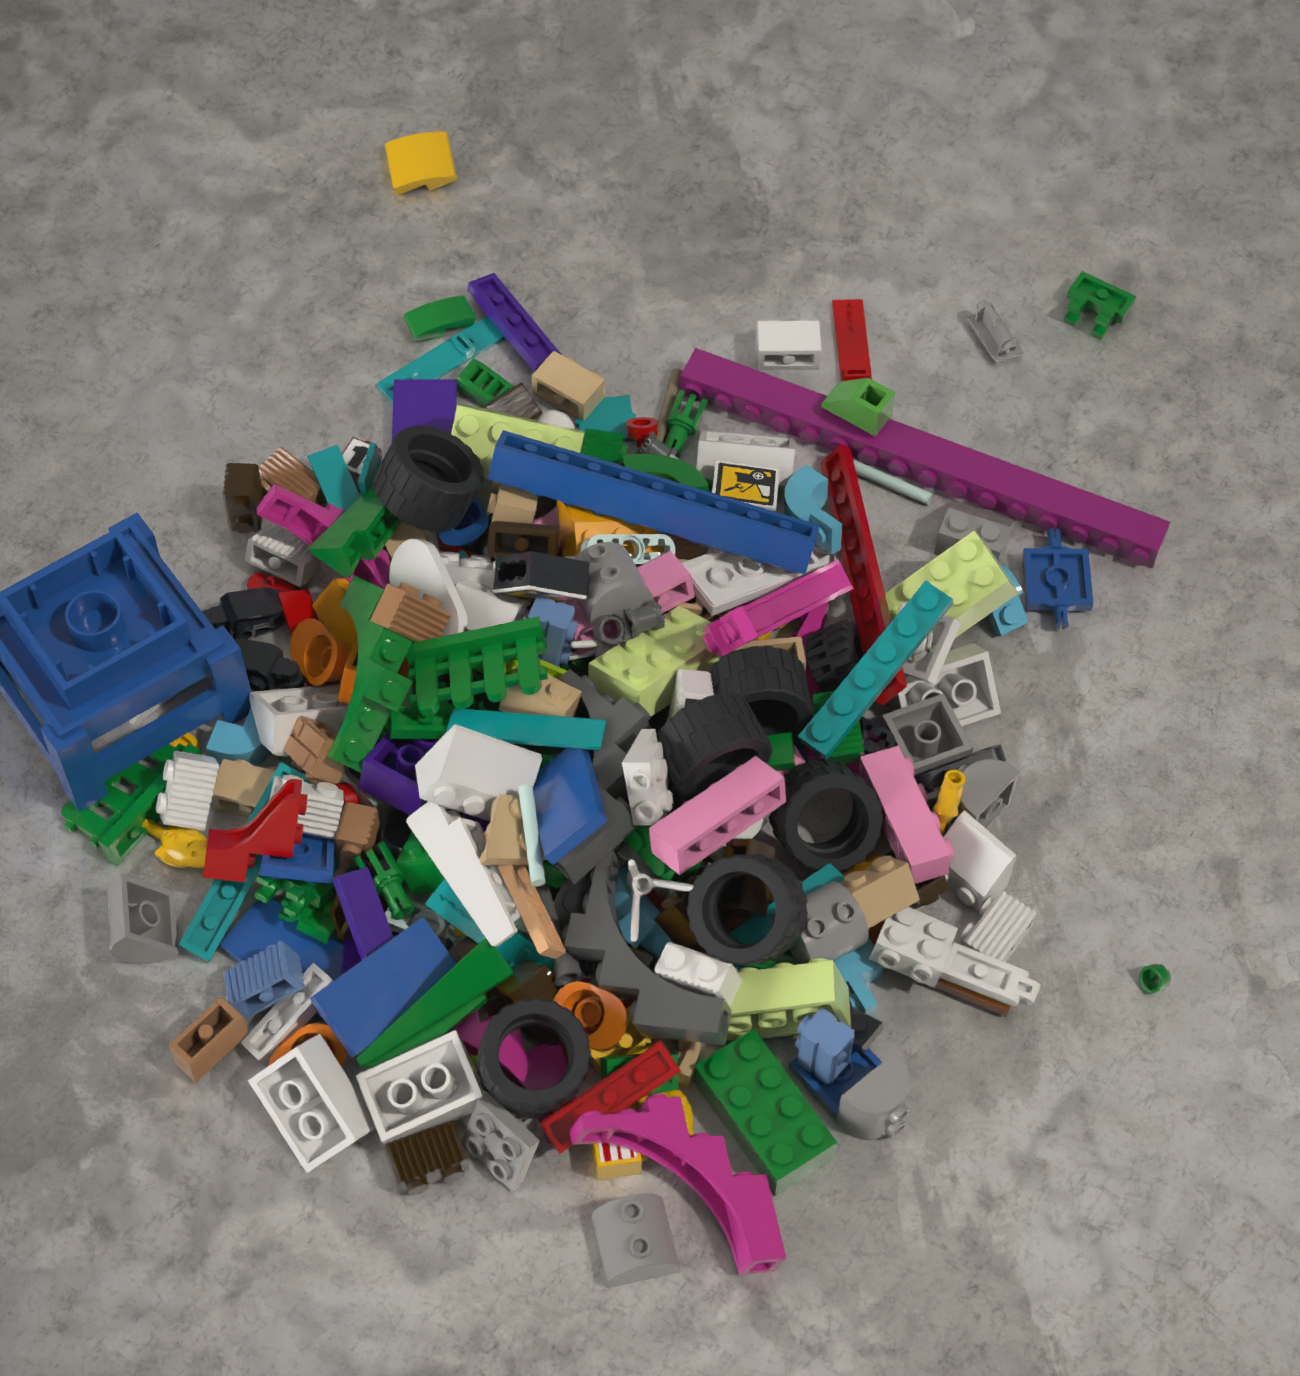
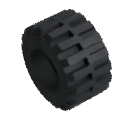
(833, 653)

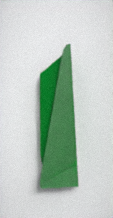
(356, 534)
(442, 1007)

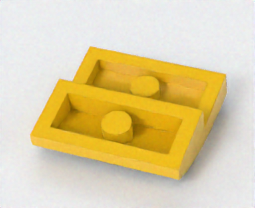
(420, 161)

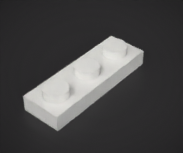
(286, 1017)

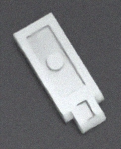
(989, 976)

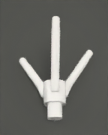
(641, 885)

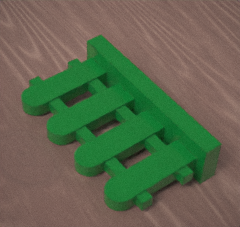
(473, 649)
(124, 828)

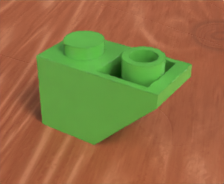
(861, 403)

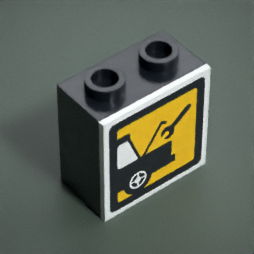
(746, 483)
(537, 574)

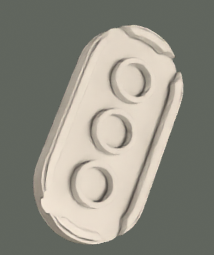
(422, 567)

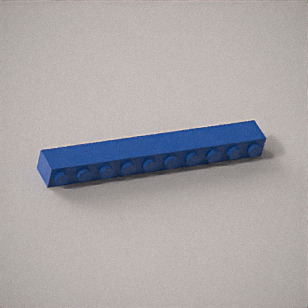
(653, 502)

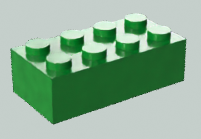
(764, 1111)

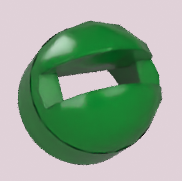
(1150, 974)

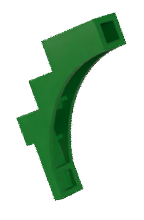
(377, 684)

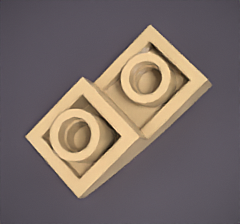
(687, 1059)

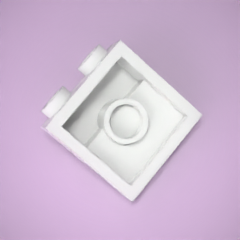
(647, 779)
(914, 945)

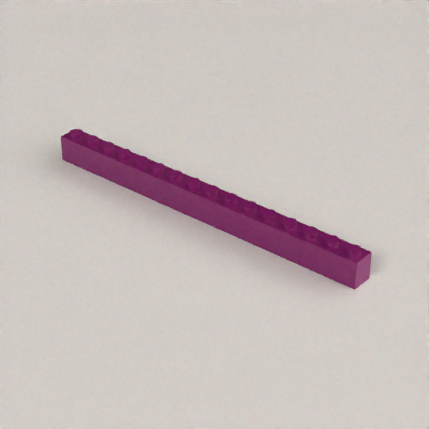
(929, 460)

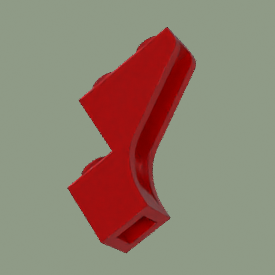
(269, 833)

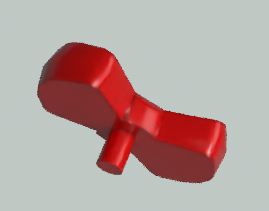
(258, 580)

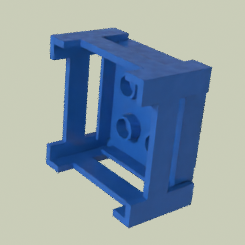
(104, 643)

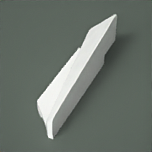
(456, 851)

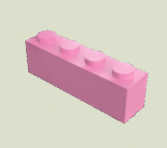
(667, 582)
(717, 815)
(906, 817)

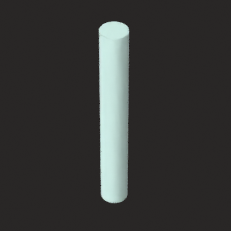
(892, 483)
(531, 835)

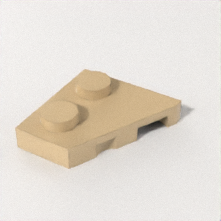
(506, 834)

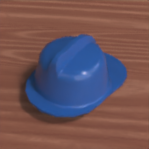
(469, 529)

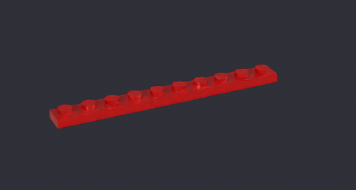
(859, 556)

